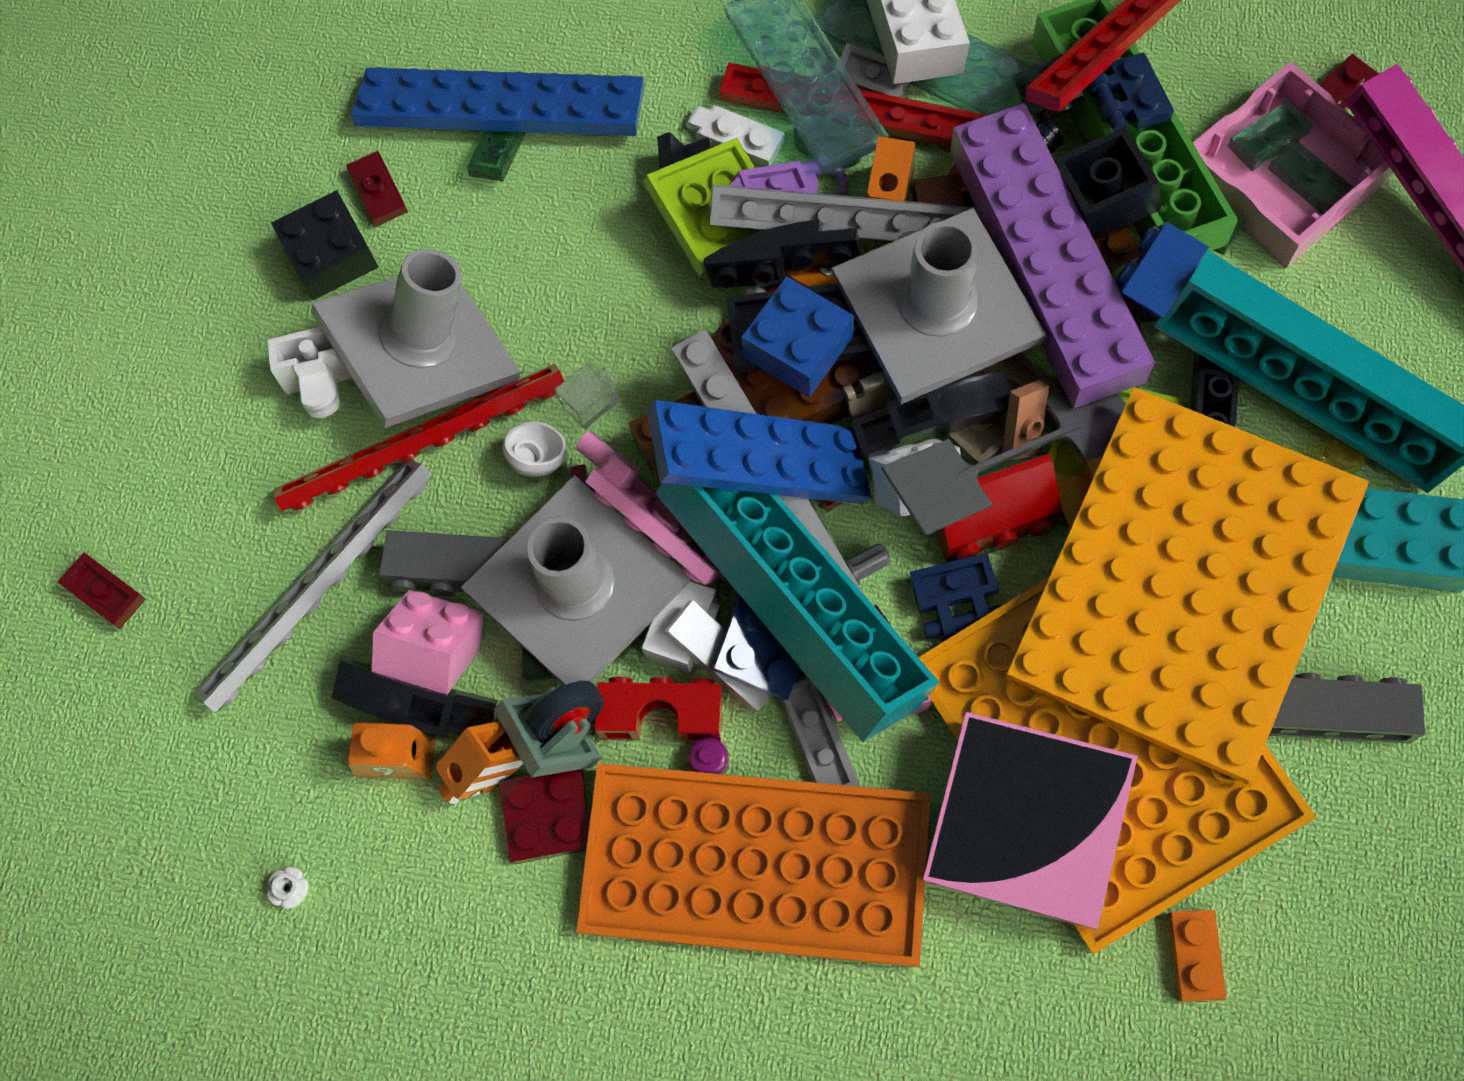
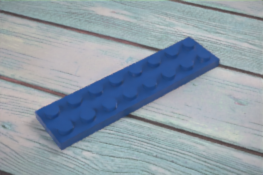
(499, 101)

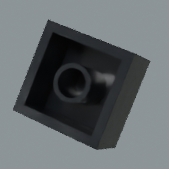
(1110, 182)
(324, 245)

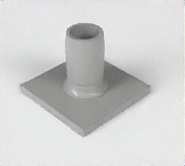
(938, 305)
(415, 340)
(575, 584)

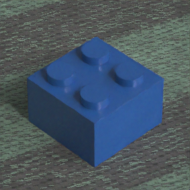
(1161, 268)
(797, 336)

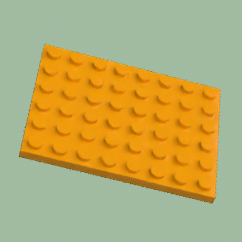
(1189, 584)
(1180, 816)

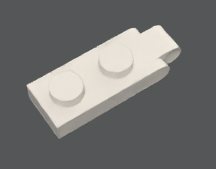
(721, 125)

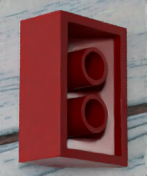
(1023, 503)

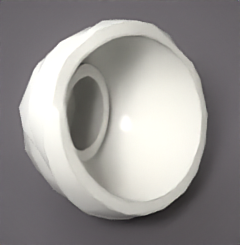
(534, 449)

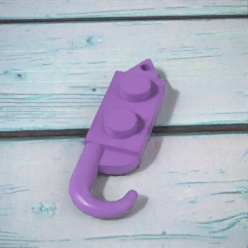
(789, 177)

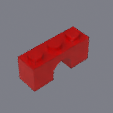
(627, 704)

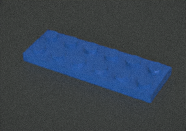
(756, 453)

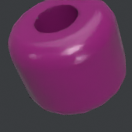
(708, 756)

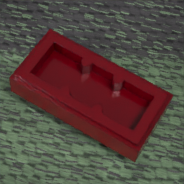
(377, 188)

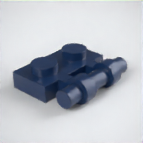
(1139, 91)
(951, 585)

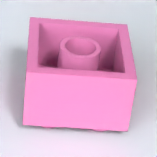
(427, 641)

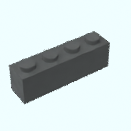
(434, 560)
(1351, 709)

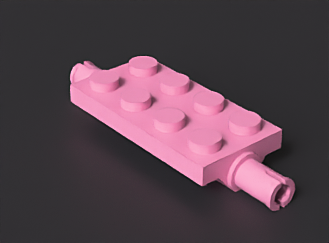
(619, 486)

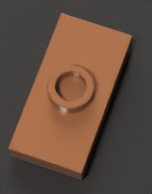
(1025, 416)

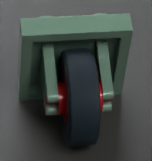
(553, 727)

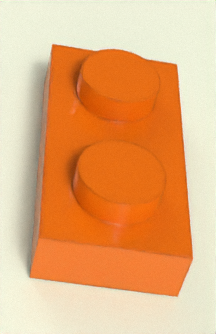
(1197, 956)

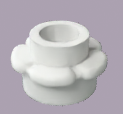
(297, 892)

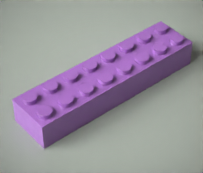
(1051, 256)

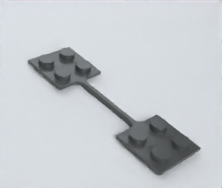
(945, 489)

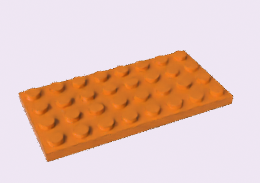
(756, 864)

